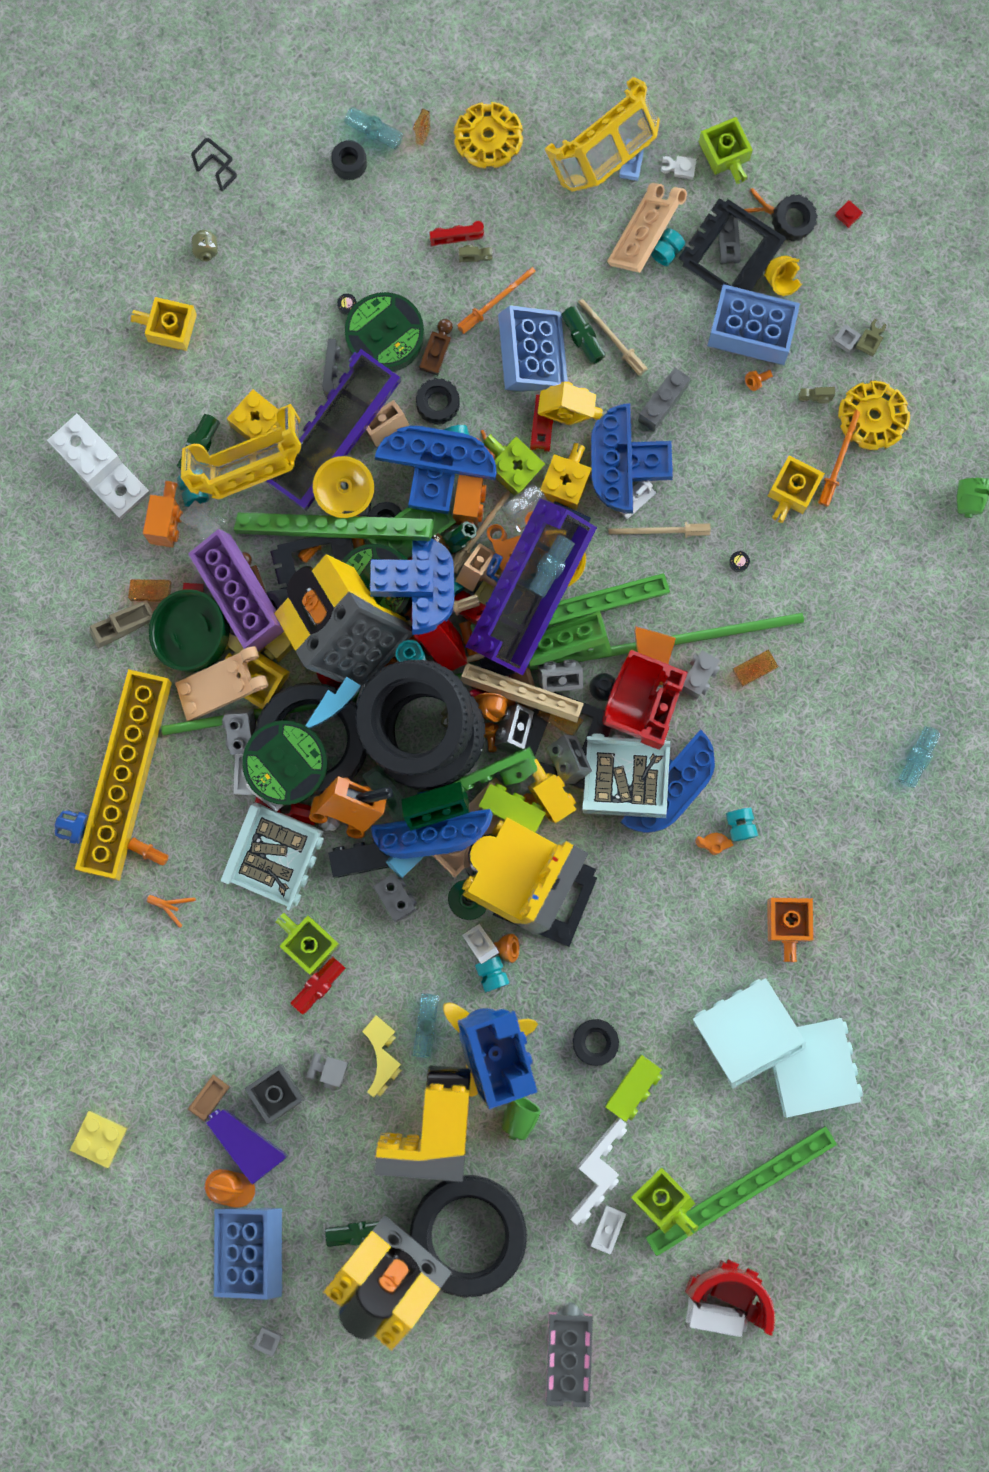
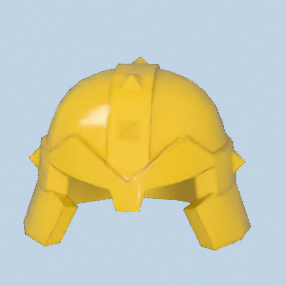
(781, 274)

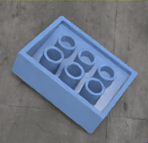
(753, 324)
(532, 348)
(248, 1253)

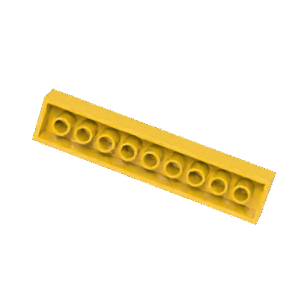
(123, 775)

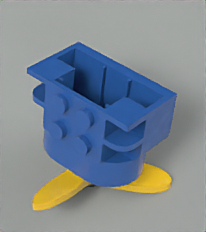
(495, 1052)

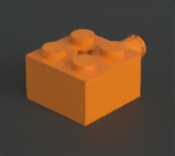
(468, 500)
(163, 517)
(799, 931)

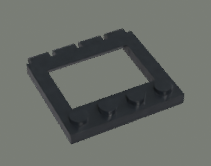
(712, 226)
(283, 555)
(539, 725)
(559, 930)

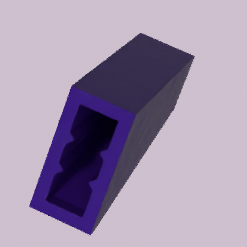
(246, 1146)

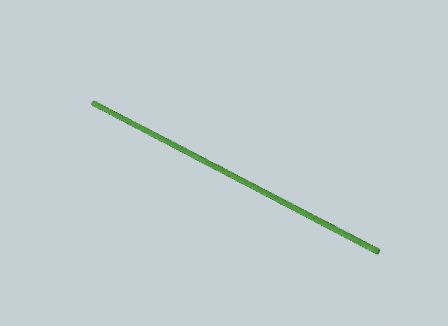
(616, 650)

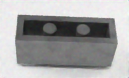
(664, 399)

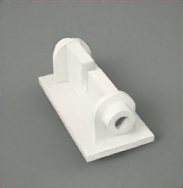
(641, 494)

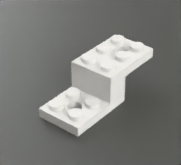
(98, 466)
(598, 1172)

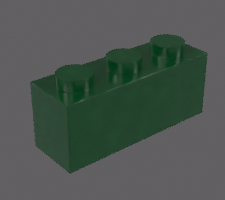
(435, 806)

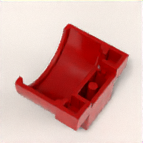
(637, 706)
(737, 1289)

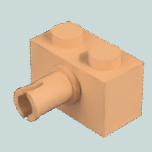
(386, 422)
(476, 567)

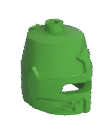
(972, 496)
(520, 1118)

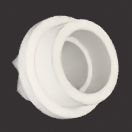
(331, 824)

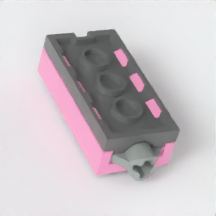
(569, 1357)

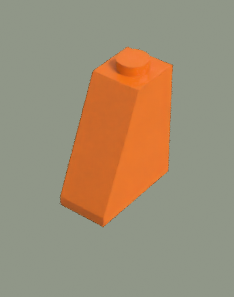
(654, 644)

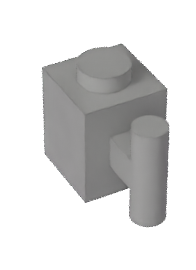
(332, 1071)

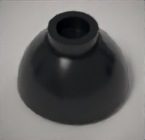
(601, 686)

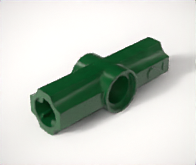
(583, 335)
(203, 433)
(459, 537)
(350, 1234)

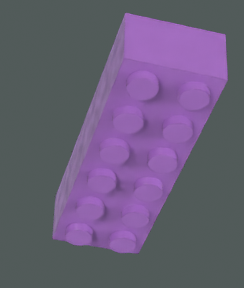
(236, 590)

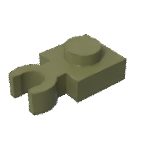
(472, 254)
(871, 339)
(820, 394)

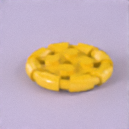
(488, 146)
(871, 426)

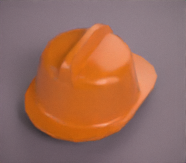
(493, 705)
(229, 1188)

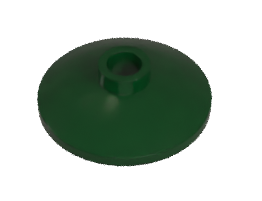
(461, 906)

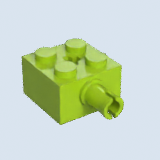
(726, 148)
(505, 456)
(296, 941)
(670, 1212)

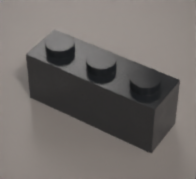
(357, 860)

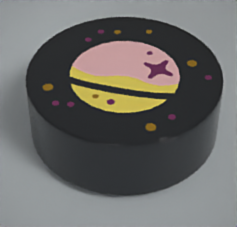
(346, 303)
(739, 561)

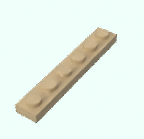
(521, 692)

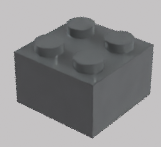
(274, 1093)

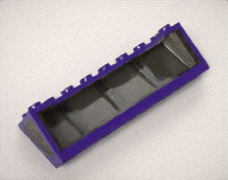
(337, 424)
(516, 615)

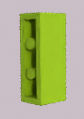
(512, 806)
(634, 1088)

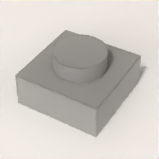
(846, 338)
(267, 1341)

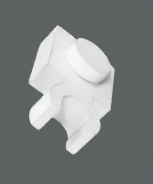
(682, 167)

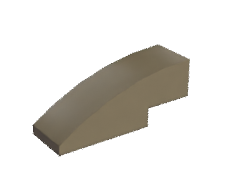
(121, 624)

